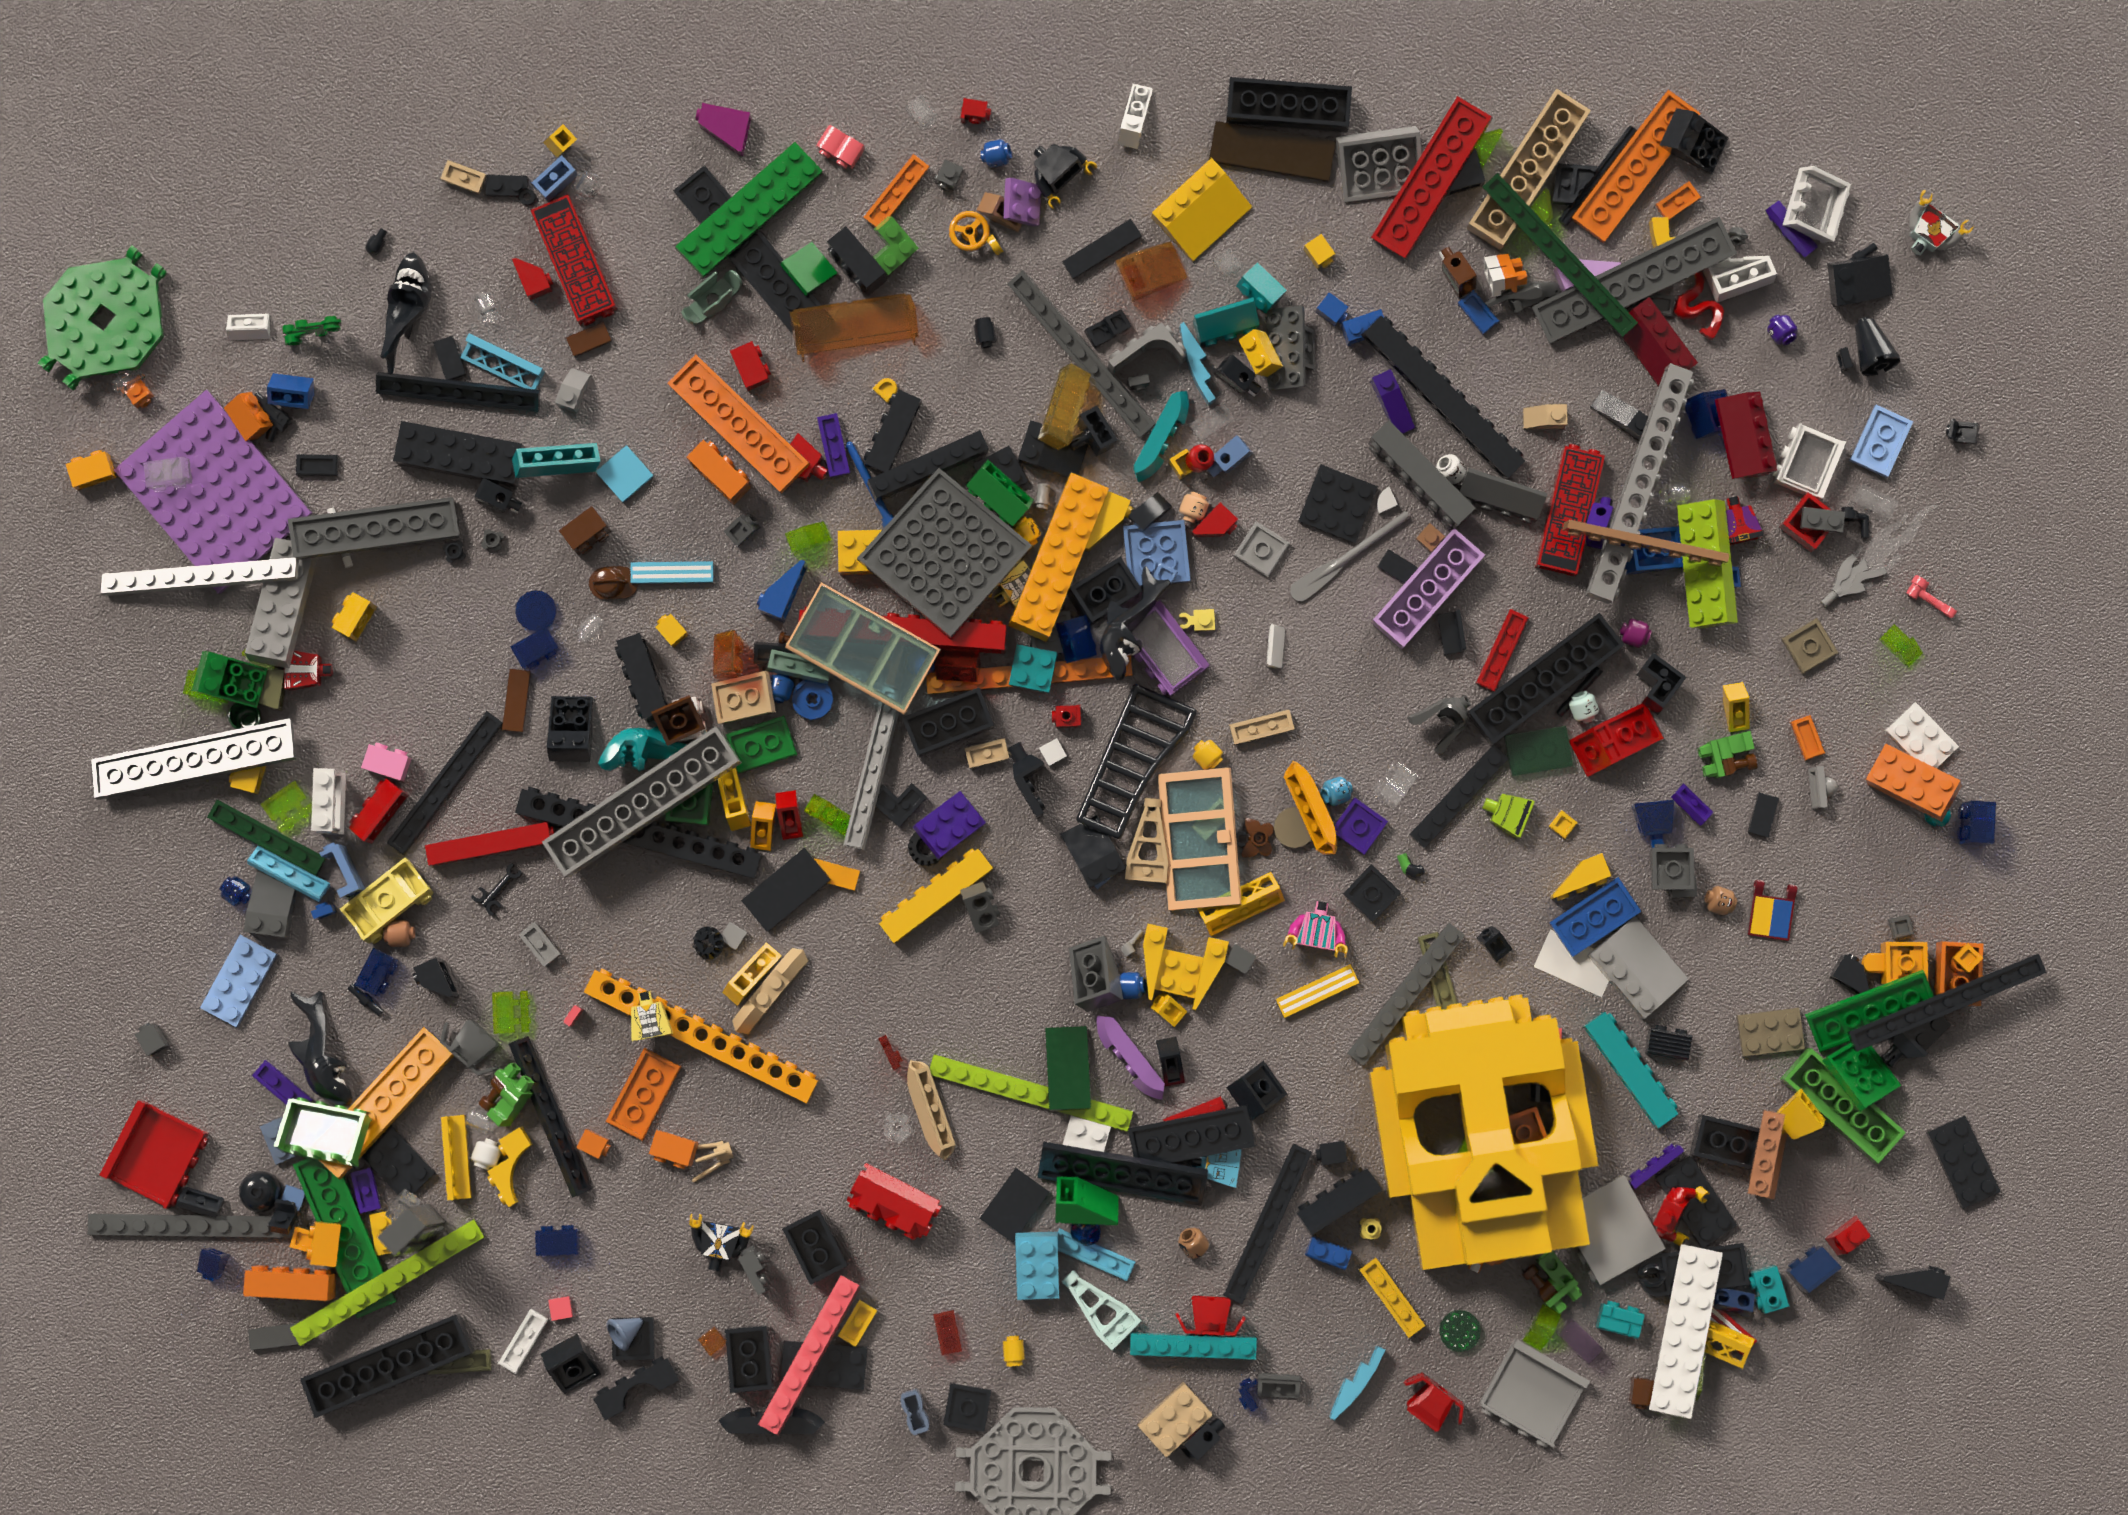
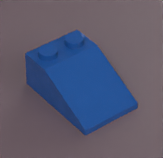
(1644, 561)
(781, 594)

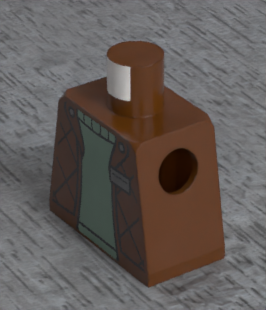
(1458, 272)

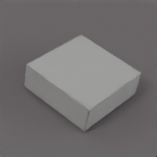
(733, 935)

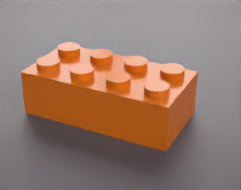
(1913, 782)
(288, 1284)

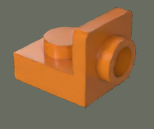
(139, 395)

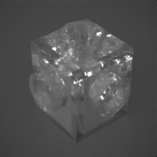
(905, 1130)

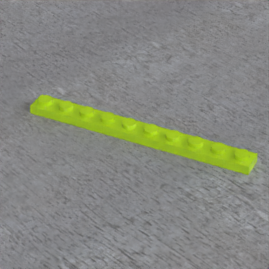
(1023, 1091)
(387, 1282)

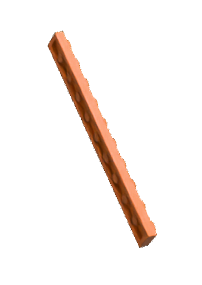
(999, 676)

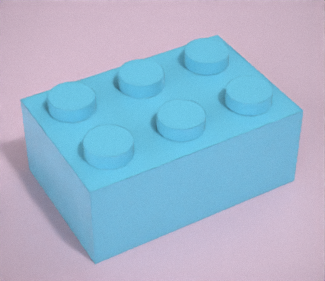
(1037, 1265)

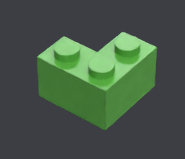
(898, 245)

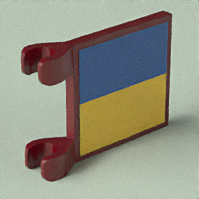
(1771, 915)

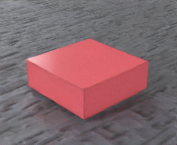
(573, 1015)
(560, 1308)

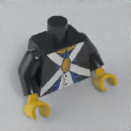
(719, 1240)

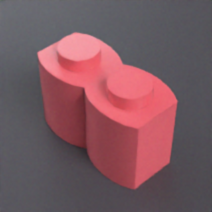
(840, 147)

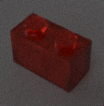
(958, 665)

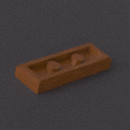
(516, 700)

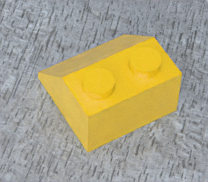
(354, 616)

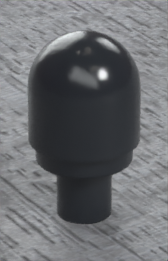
(376, 242)

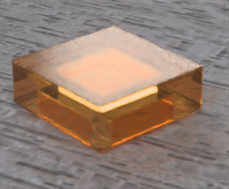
(712, 1341)

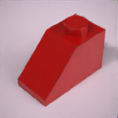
(533, 279)
(1216, 523)
(789, 814)

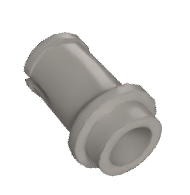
(1042, 497)

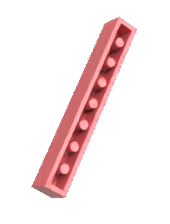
(809, 1355)

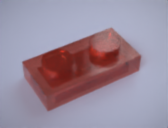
(947, 1332)

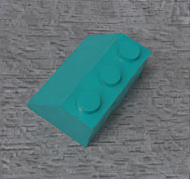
(1226, 322)

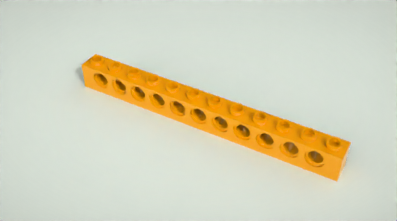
(803, 1092)

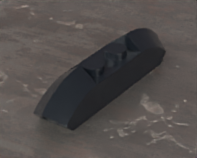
(743, 1422)

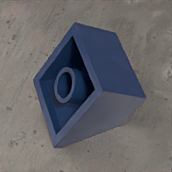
(1812, 1268)

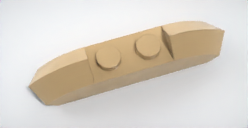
(769, 991)
(929, 1109)

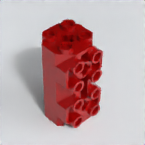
(894, 1202)

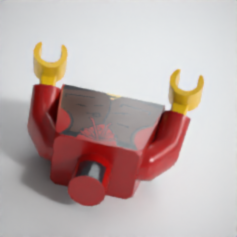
(1672, 1212)

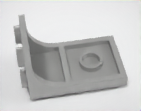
(1152, 337)

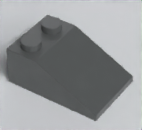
(270, 907)
(1094, 975)

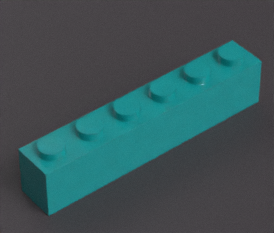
(1630, 1069)
(1193, 1345)

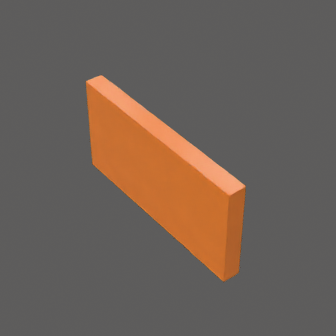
(643, 1094)

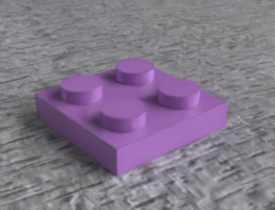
(1022, 202)

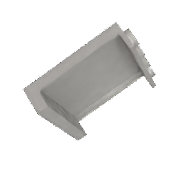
(1616, 1231)
(1532, 1393)

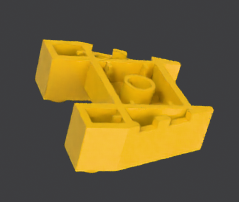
(1178, 971)

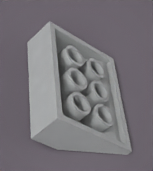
(1377, 162)
(1638, 967)

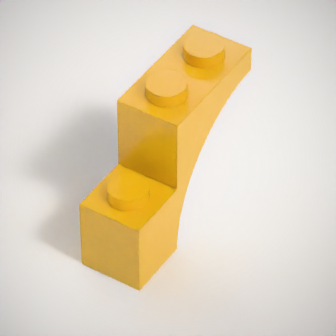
(502, 1175)

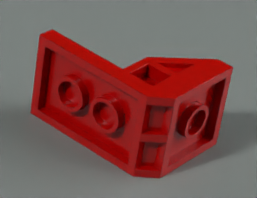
(1615, 739)

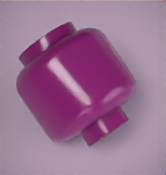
(1635, 633)

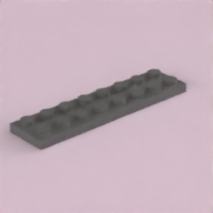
(373, 528)

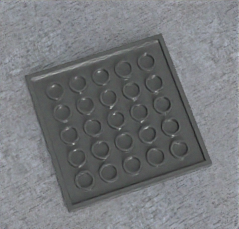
(944, 553)

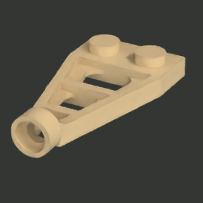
(1144, 869)

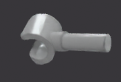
(1127, 948)

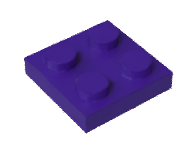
(1359, 826)

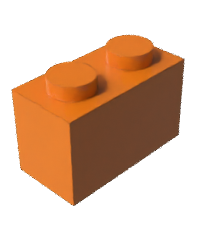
(248, 416)
(673, 1148)

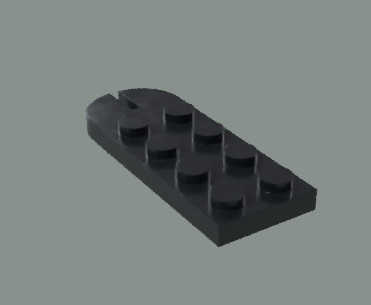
(1732, 1270)

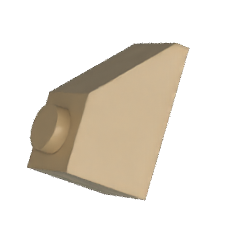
(1545, 417)

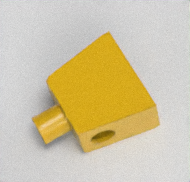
(1800, 1116)

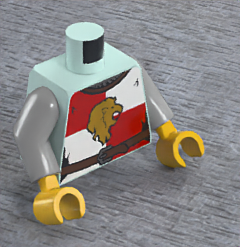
(1933, 228)

